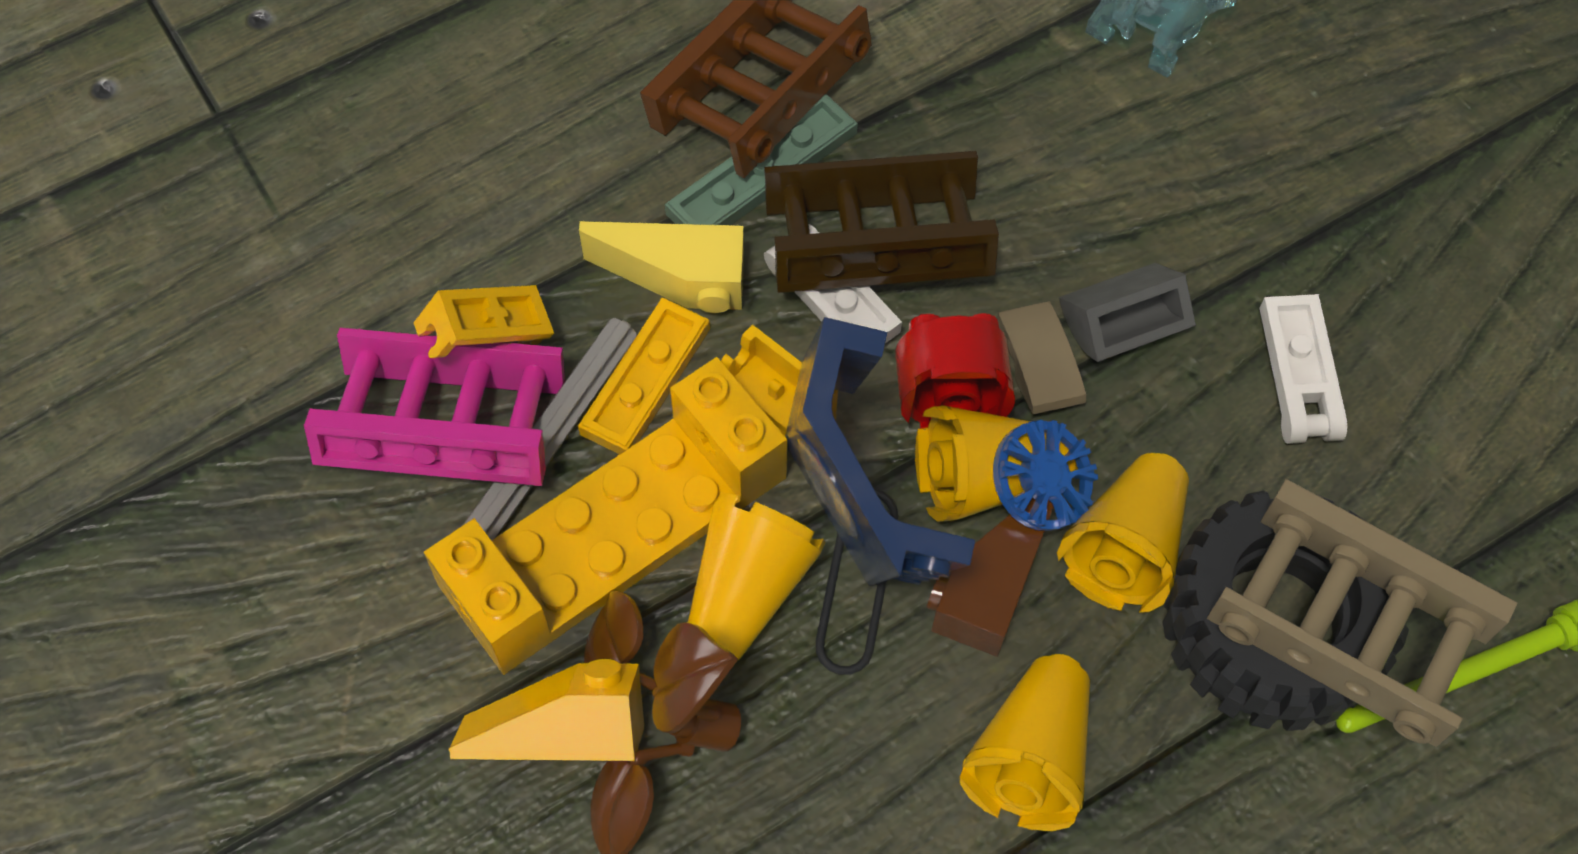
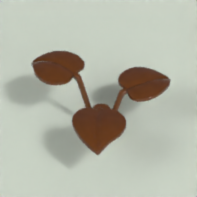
(685, 677)

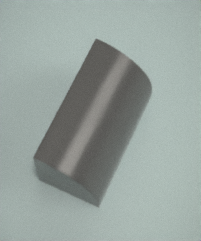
(1128, 310)

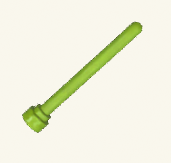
(1559, 632)

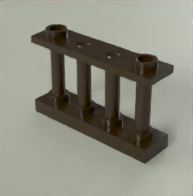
(880, 254)

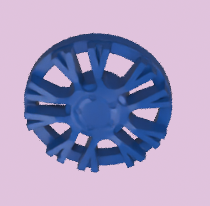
(1044, 475)

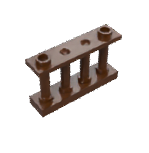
(723, 43)

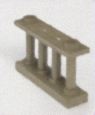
(1411, 582)

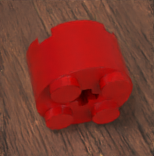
(954, 365)

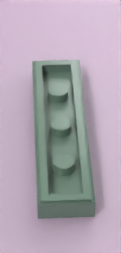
(726, 197)

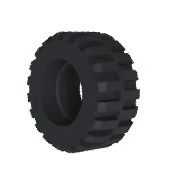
(1244, 674)

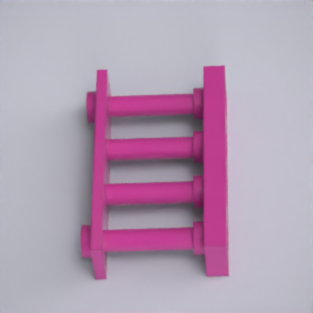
(436, 446)

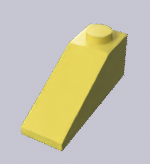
(678, 261)

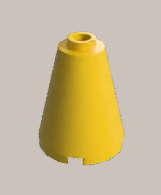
(957, 460)
(1130, 536)
(748, 570)
(1035, 748)

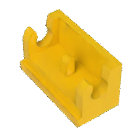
(484, 317)
(768, 375)

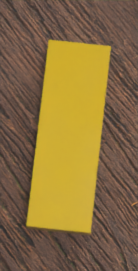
(644, 377)

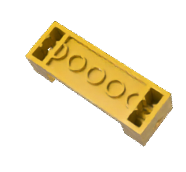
(612, 523)

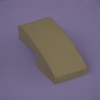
(1042, 358)

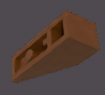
(981, 598)

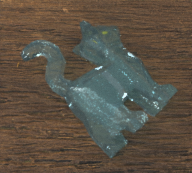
(1171, 20)

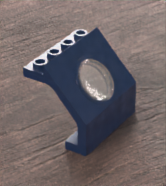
(878, 543)

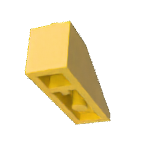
(572, 715)

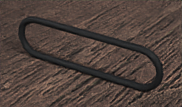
(876, 612)

